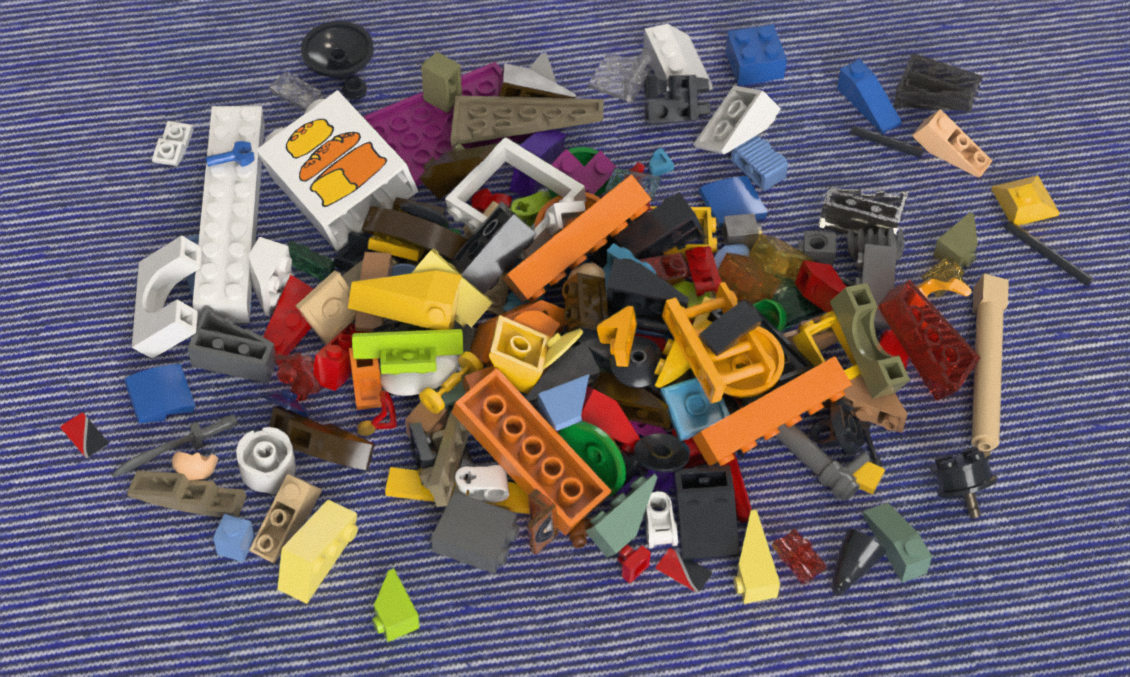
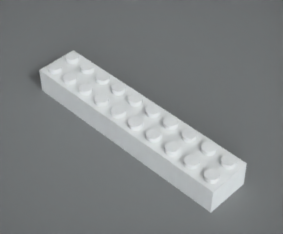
(229, 216)

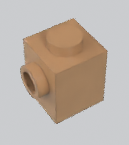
(430, 421)

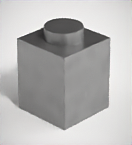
(741, 230)

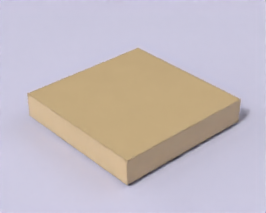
(327, 307)

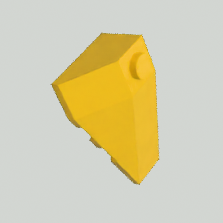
(416, 298)

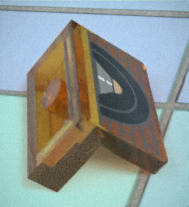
(543, 522)

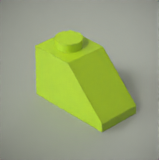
(394, 609)

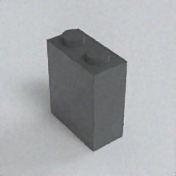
(475, 533)

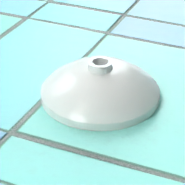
(416, 382)

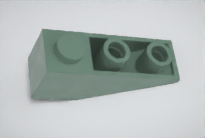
(621, 523)

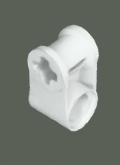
(483, 483)
(660, 524)

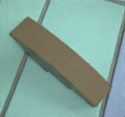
(186, 495)

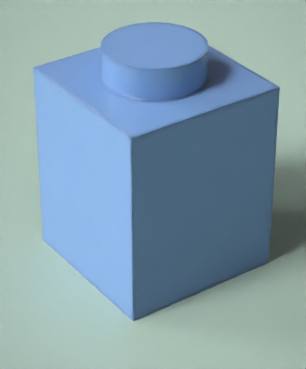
(234, 538)

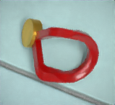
(368, 427)

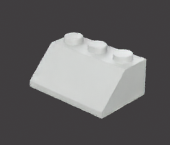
(673, 53)

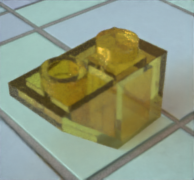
(777, 257)

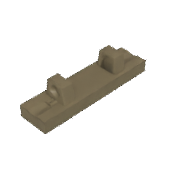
(450, 448)

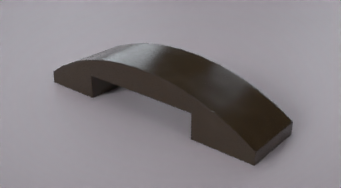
(412, 230)

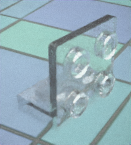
(622, 76)

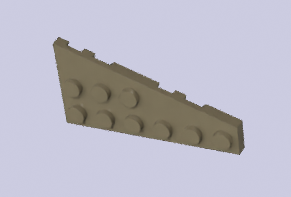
(498, 117)

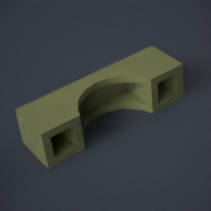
(856, 313)

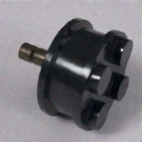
(964, 476)

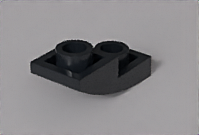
(730, 327)

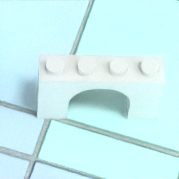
(159, 327)

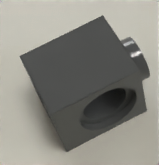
(819, 246)

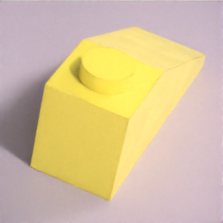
(756, 570)

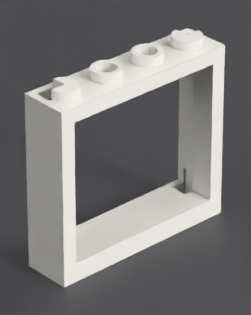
(528, 164)

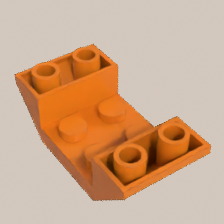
(484, 335)

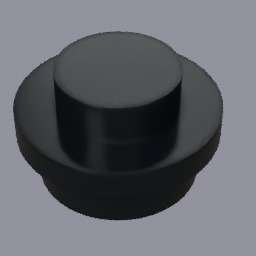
(354, 88)

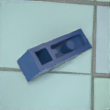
(867, 96)

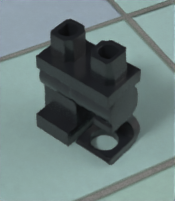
(682, 101)

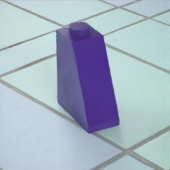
(546, 146)

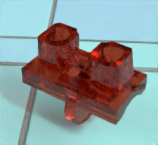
(297, 372)
(799, 556)

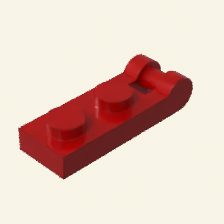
(703, 270)

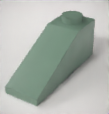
(900, 540)

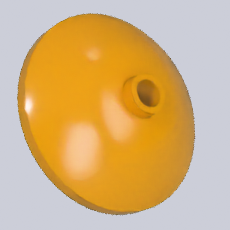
(752, 385)

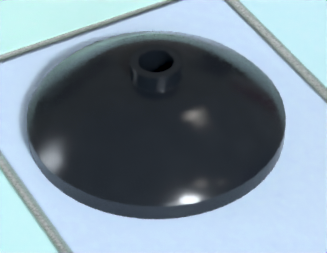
(337, 49)

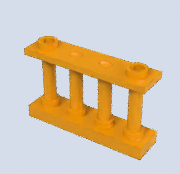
(702, 360)

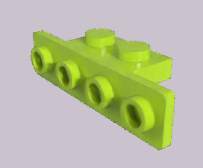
(407, 349)

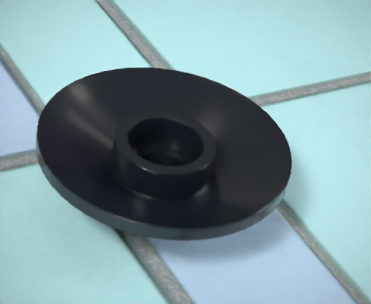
(425, 213)
(640, 373)
(662, 452)

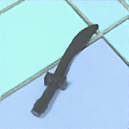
(195, 437)

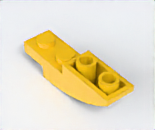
(675, 362)

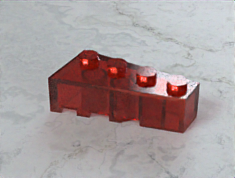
(928, 339)

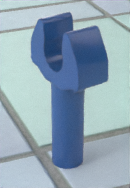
(234, 155)

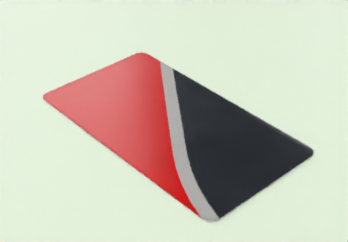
(84, 435)
(683, 571)

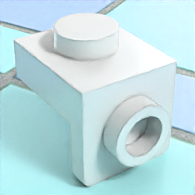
(564, 209)

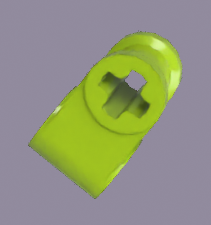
(530, 206)

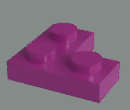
(591, 175)

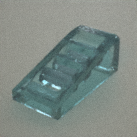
(620, 175)

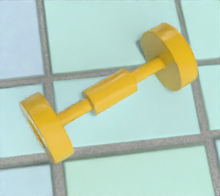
(432, 399)

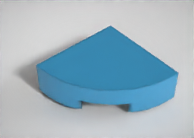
(660, 163)

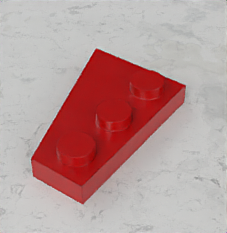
(287, 323)

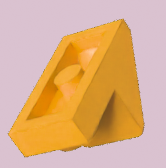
(619, 333)

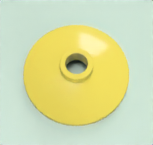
(559, 344)

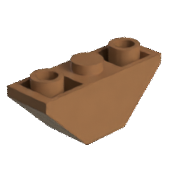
(883, 411)

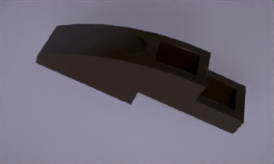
(322, 441)

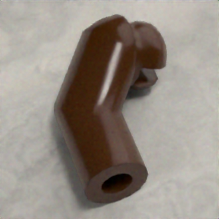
(578, 534)

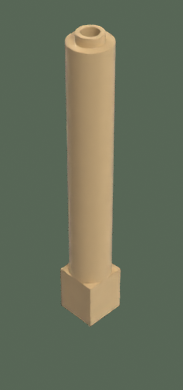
(989, 303)

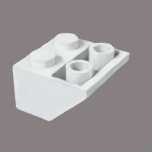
(269, 272)

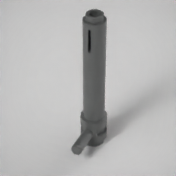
(830, 472)

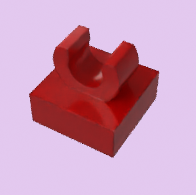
(633, 562)

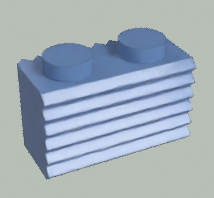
(760, 162)

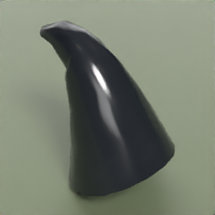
(855, 559)

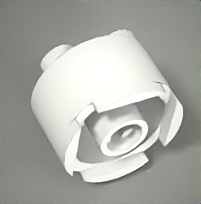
(265, 459)

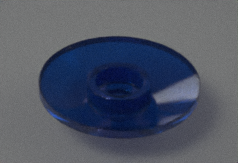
(287, 400)

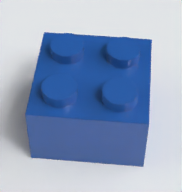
(755, 55)

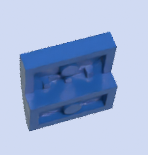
(732, 197)
(159, 393)

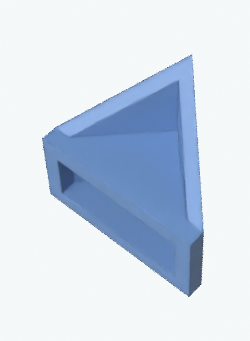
(563, 404)

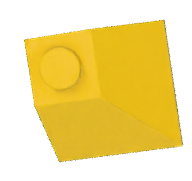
(1025, 200)
(518, 353)

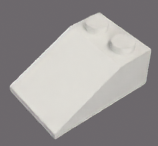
(737, 119)

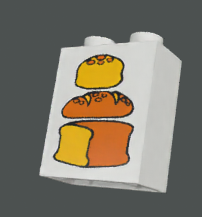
(335, 168)

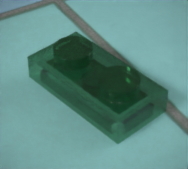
(309, 261)

